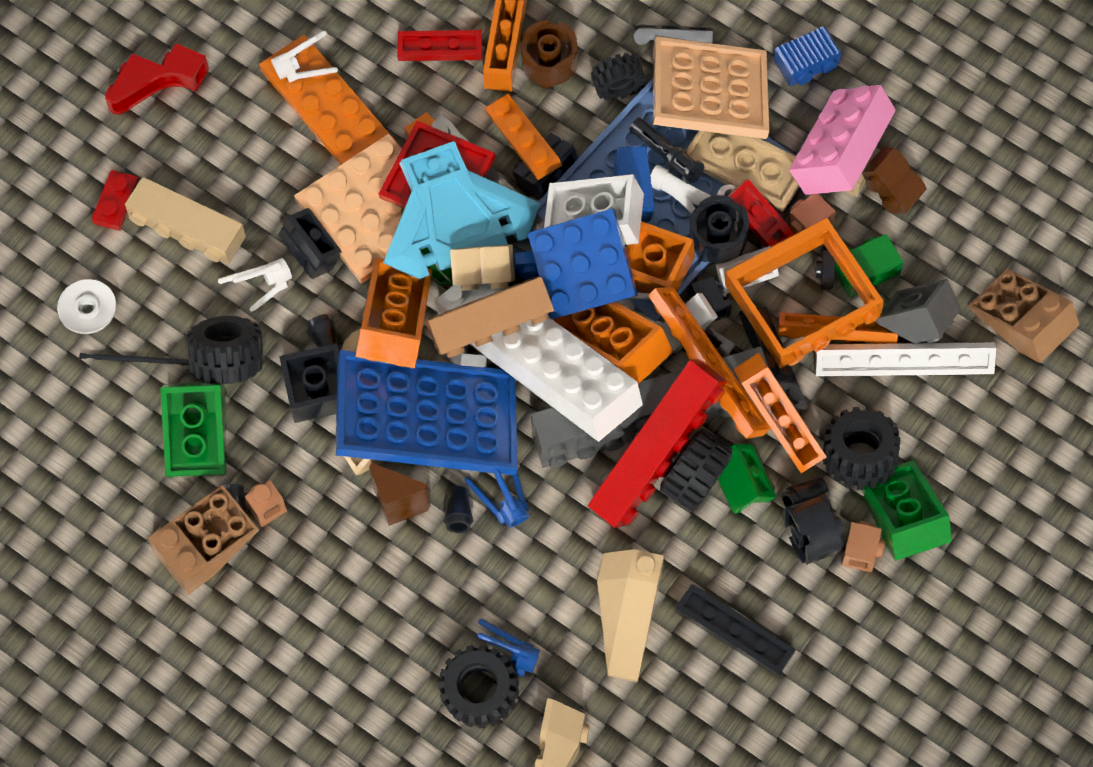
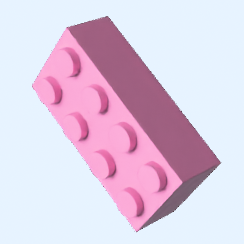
(842, 140)

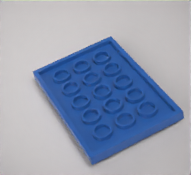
(426, 414)

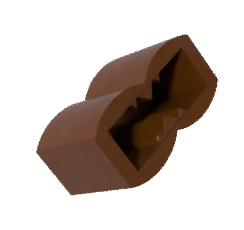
(893, 181)

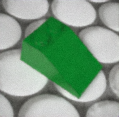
(194, 429)
(908, 512)

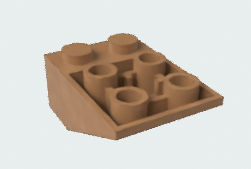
(1026, 314)
(202, 539)

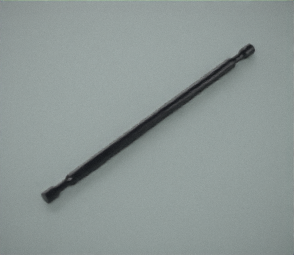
(135, 359)

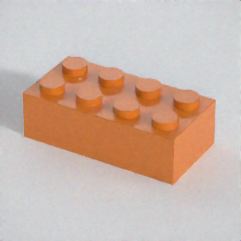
(393, 316)
(620, 337)

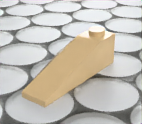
(627, 600)
(561, 735)

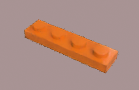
(523, 136)
(801, 325)

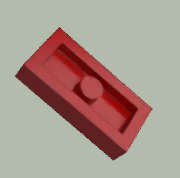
(111, 206)

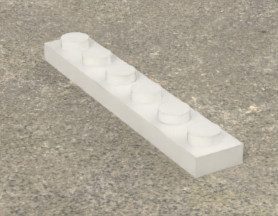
(906, 359)

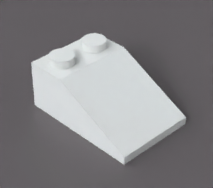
(589, 196)

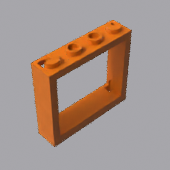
(783, 253)

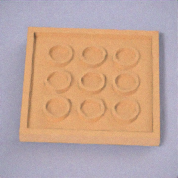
(710, 87)
(351, 209)

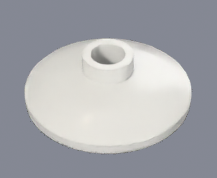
(85, 295)

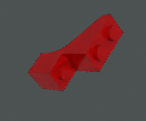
(143, 78)

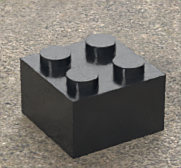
(311, 382)

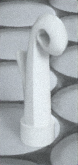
(681, 191)

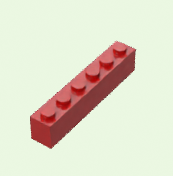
(657, 443)

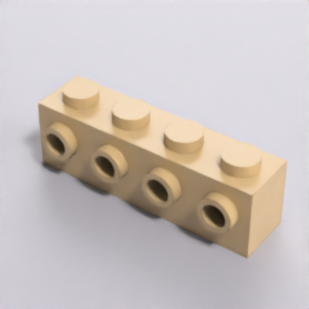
(185, 221)

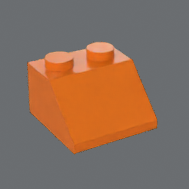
(659, 258)

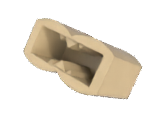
(482, 266)

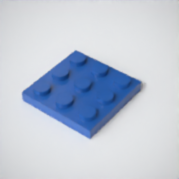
(583, 263)

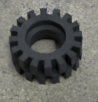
(618, 76)

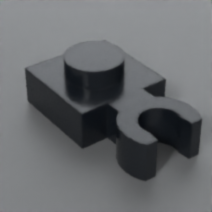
(825, 269)

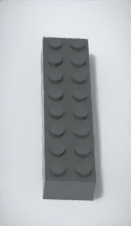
(562, 440)

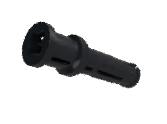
(674, 156)

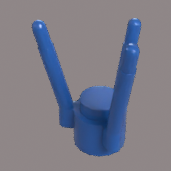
(512, 510)
(523, 655)

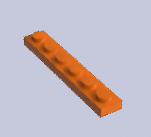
(698, 346)

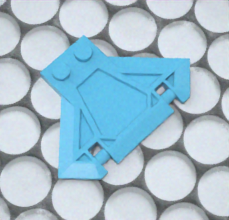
(452, 211)

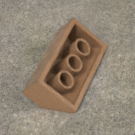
(489, 316)

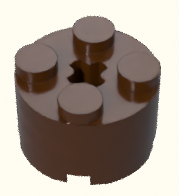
(549, 53)

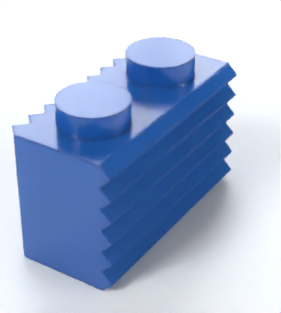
(807, 56)

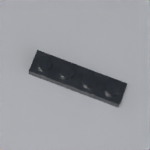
(784, 375)
(735, 630)

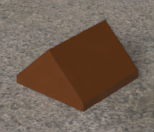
(398, 494)

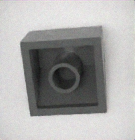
(921, 312)

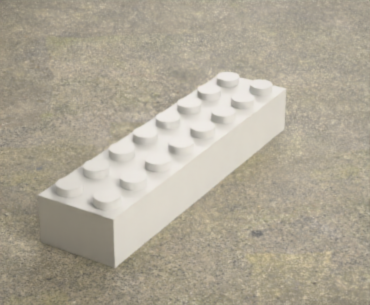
(557, 369)

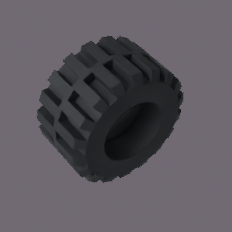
(225, 349)
(866, 428)
(696, 469)
(466, 663)

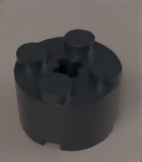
(719, 229)
(814, 529)

